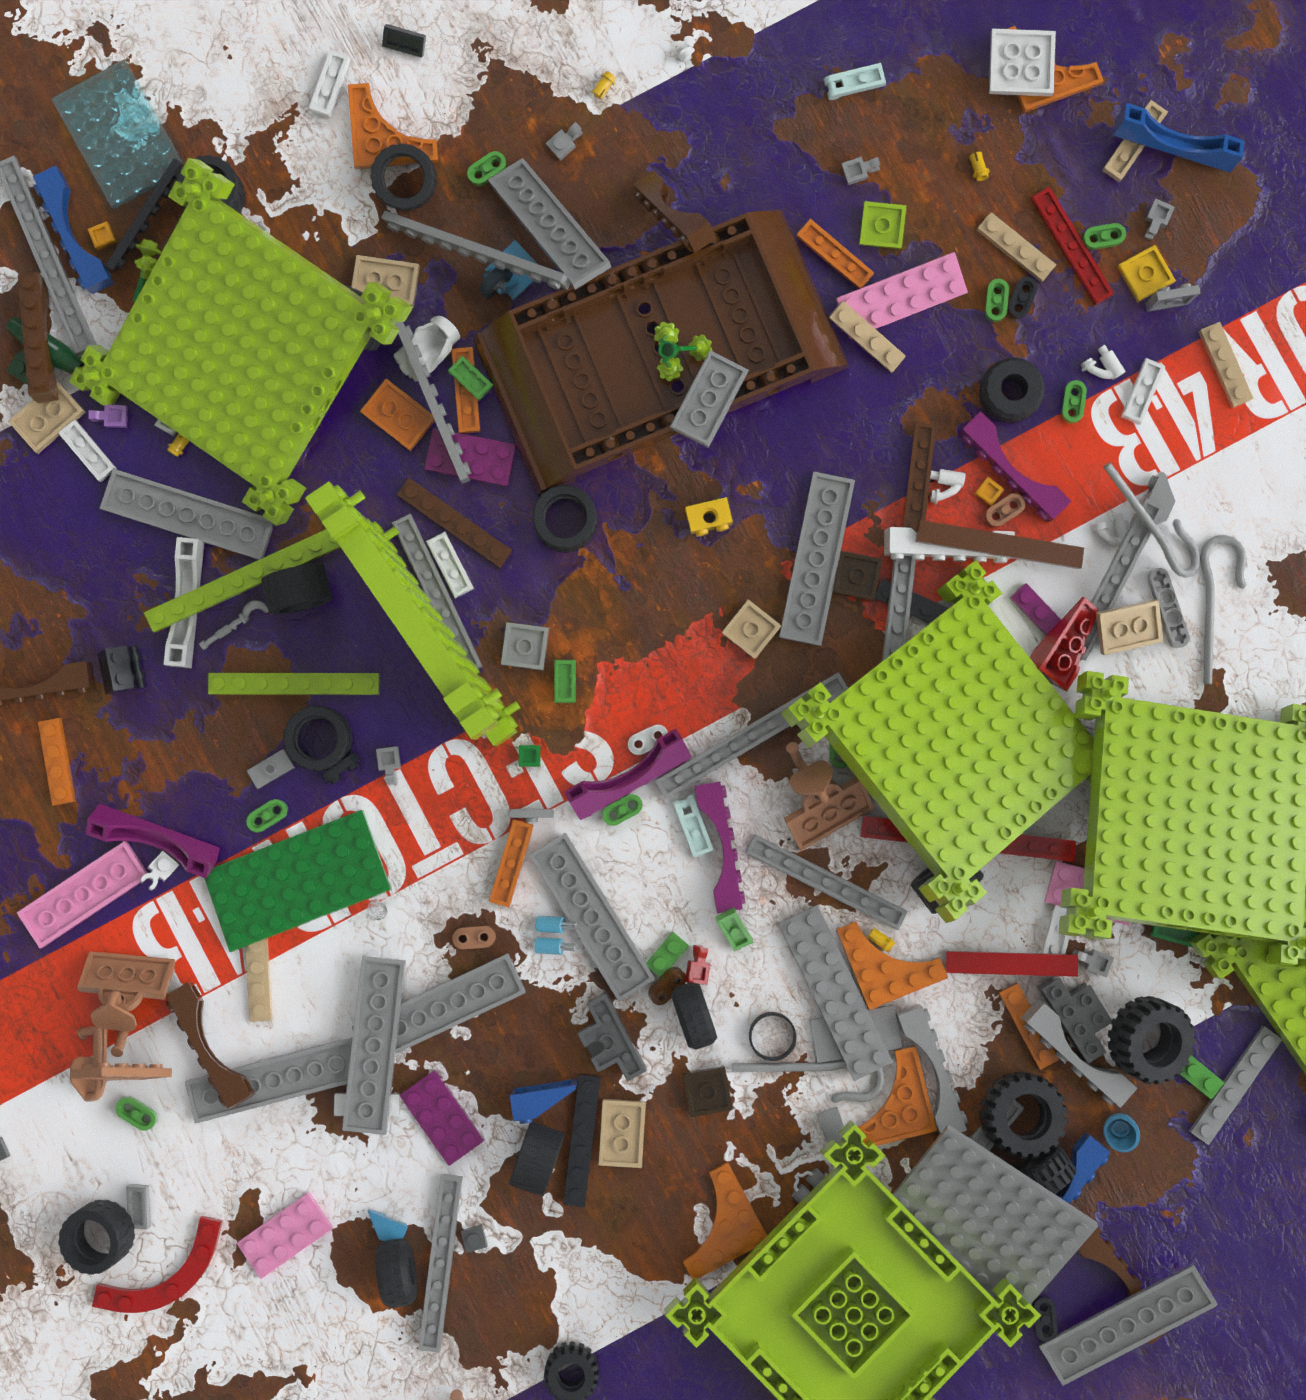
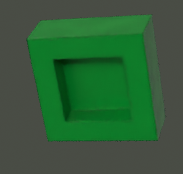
(529, 755)

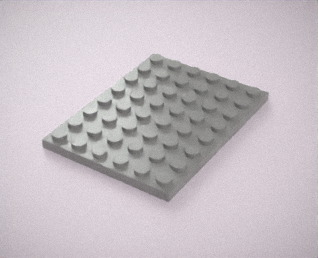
(992, 1215)

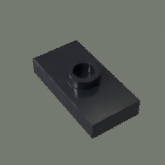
(403, 40)

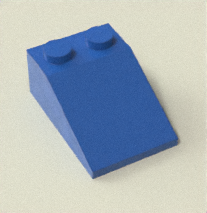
(534, 1100)

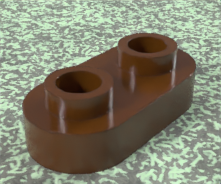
(666, 985)

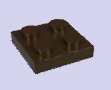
(857, 576)
(707, 1091)

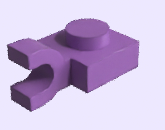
(113, 416)

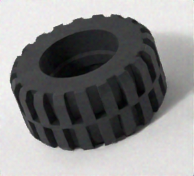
(1173, 1046)
(1050, 1120)

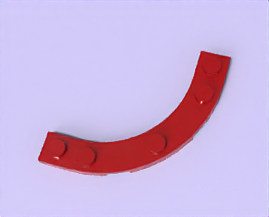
(155, 1297)

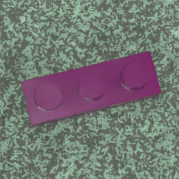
(1035, 609)

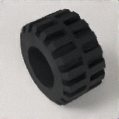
(1050, 1170)
(571, 1354)

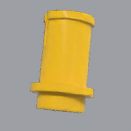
(607, 79)
(979, 167)
(178, 445)
(881, 939)

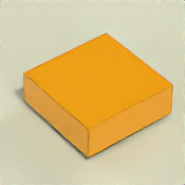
(102, 235)
(989, 491)

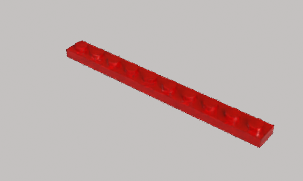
(1022, 846)

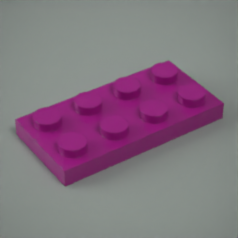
(487, 458)
(442, 1117)

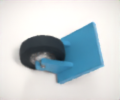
(504, 280)

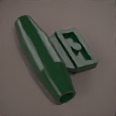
(61, 355)

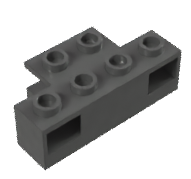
(1079, 1014)
(609, 1039)

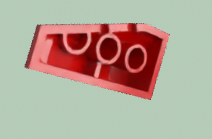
(1062, 647)

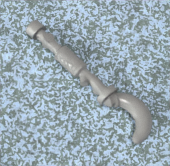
(250, 606)

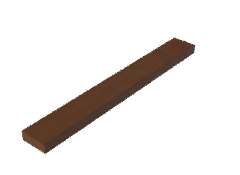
(999, 544)

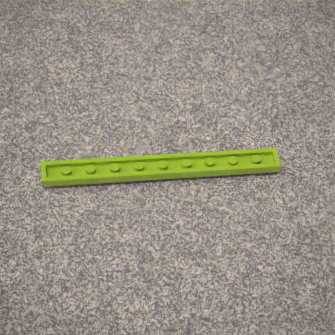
(239, 581)

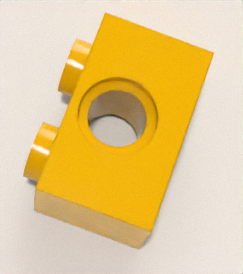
(718, 508)

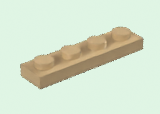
(1128, 150)
(1016, 247)
(866, 336)
(1225, 365)
(259, 982)

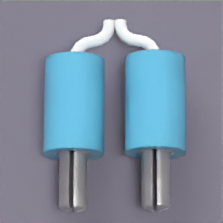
(551, 945)

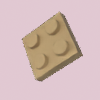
(751, 629)

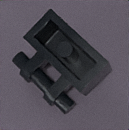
(116, 669)

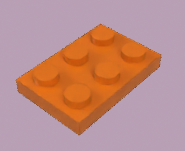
(398, 414)

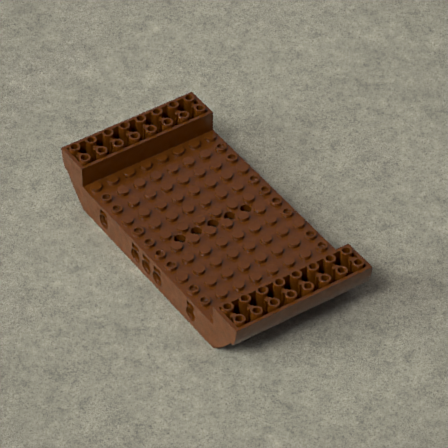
(583, 368)

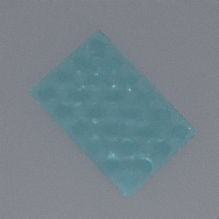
(117, 133)

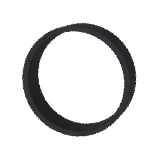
(777, 1058)

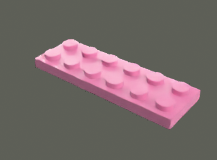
(908, 291)
(82, 894)

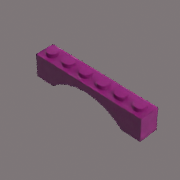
(1044, 498)
(591, 796)
(113, 825)
(727, 890)

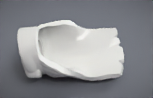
(434, 342)

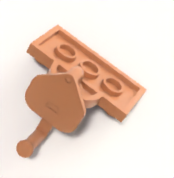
(823, 801)
(127, 979)
(90, 1074)

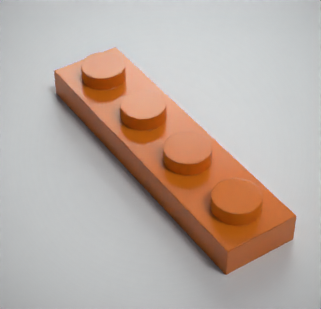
(835, 254)
(466, 403)
(56, 761)
(511, 863)
(1017, 1006)

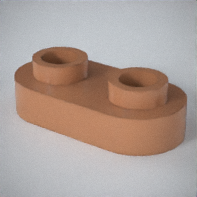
(1004, 510)
(474, 937)

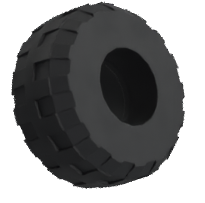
(1022, 373)
(694, 1015)
(396, 1273)

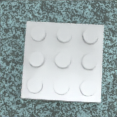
(1022, 62)

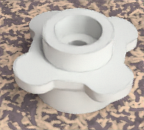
(684, 51)

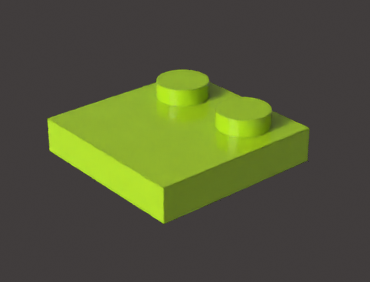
(882, 225)

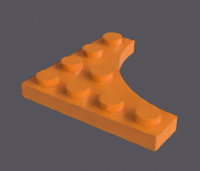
(1067, 82)
(374, 133)
(881, 976)
(908, 1106)
(734, 1227)

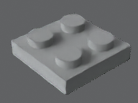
(1168, 298)
(525, 646)

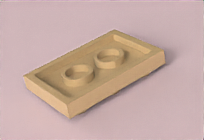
(394, 275)
(42, 422)
(1129, 627)
(622, 1133)

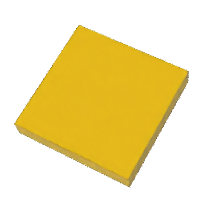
(1146, 273)

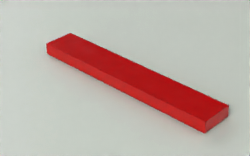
(1072, 246)
(1012, 963)

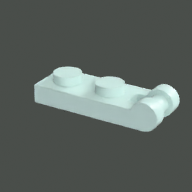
(855, 81)
(693, 826)

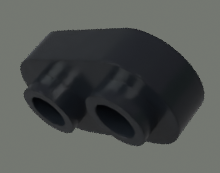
(1022, 299)
(334, 774)
(1047, 1317)

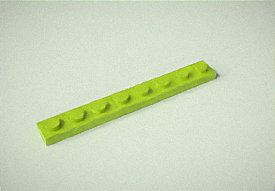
(294, 684)

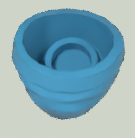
(1121, 1132)

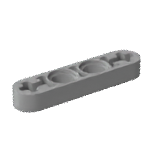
(1172, 606)

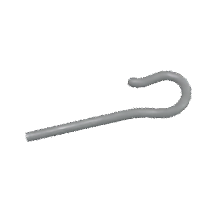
(1153, 528)
(1210, 593)
(829, 1066)

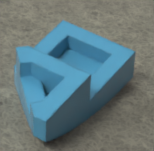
(386, 1227)

